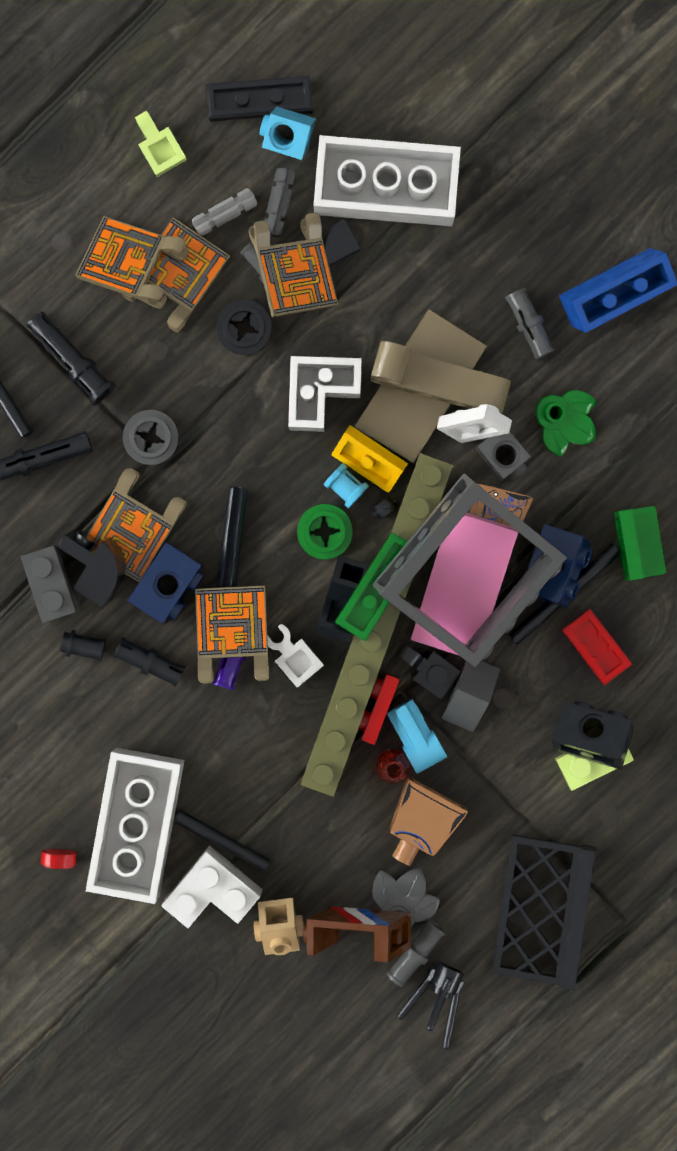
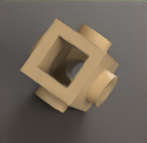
(278, 926)

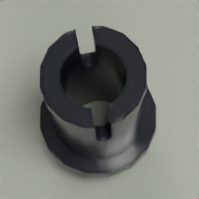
(82, 646)

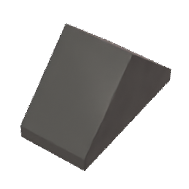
(471, 695)

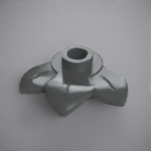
(405, 894)

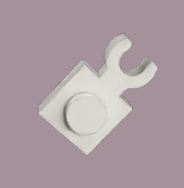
(296, 659)

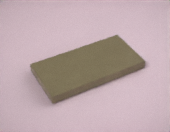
(406, 419)

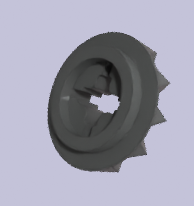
(144, 422)

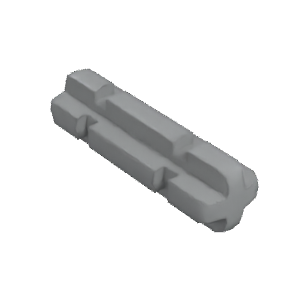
(224, 212)

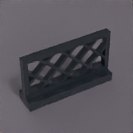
(574, 916)

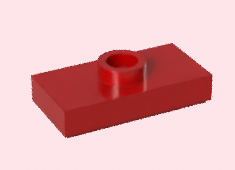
(596, 646)

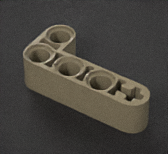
(437, 379)

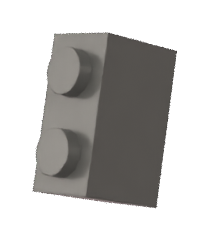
(51, 584)

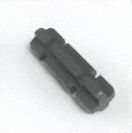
(279, 200)

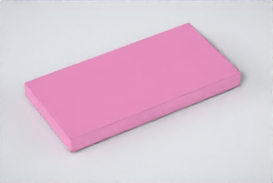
(466, 578)

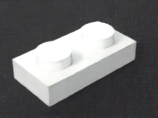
(474, 423)

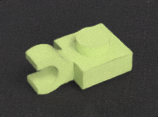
(160, 147)

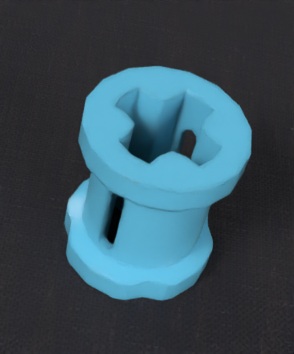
(346, 485)

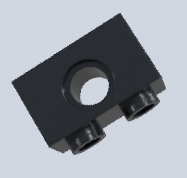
(606, 749)

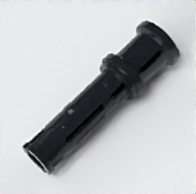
(80, 369)

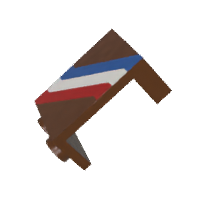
(390, 930)

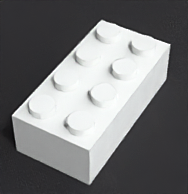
(386, 180)
(135, 825)

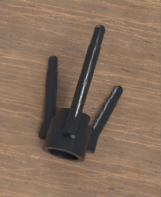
(445, 982)

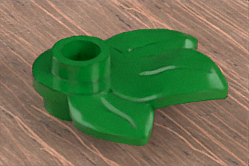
(571, 422)

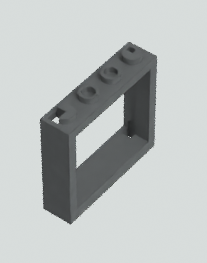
(429, 538)

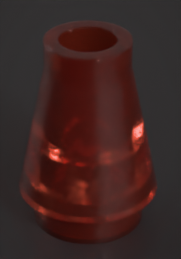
(392, 757)

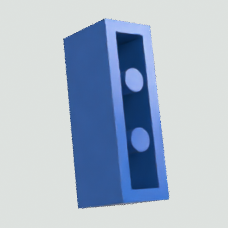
(618, 289)

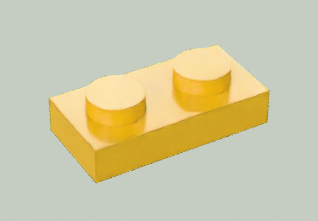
(369, 459)

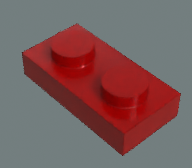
(372, 721)

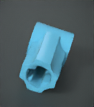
(419, 742)

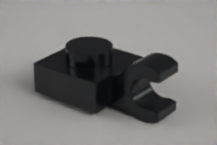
(432, 672)

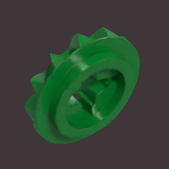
(312, 520)

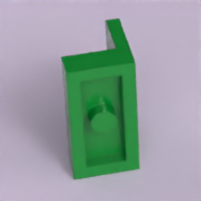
(639, 543)

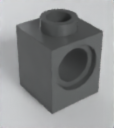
(487, 452)

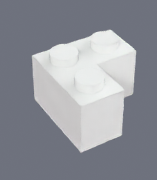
(313, 381)
(214, 881)

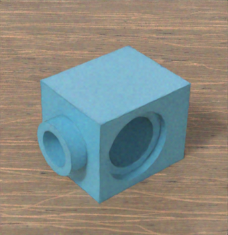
(299, 123)

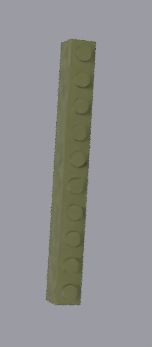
(366, 657)

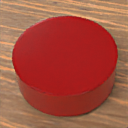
(58, 858)

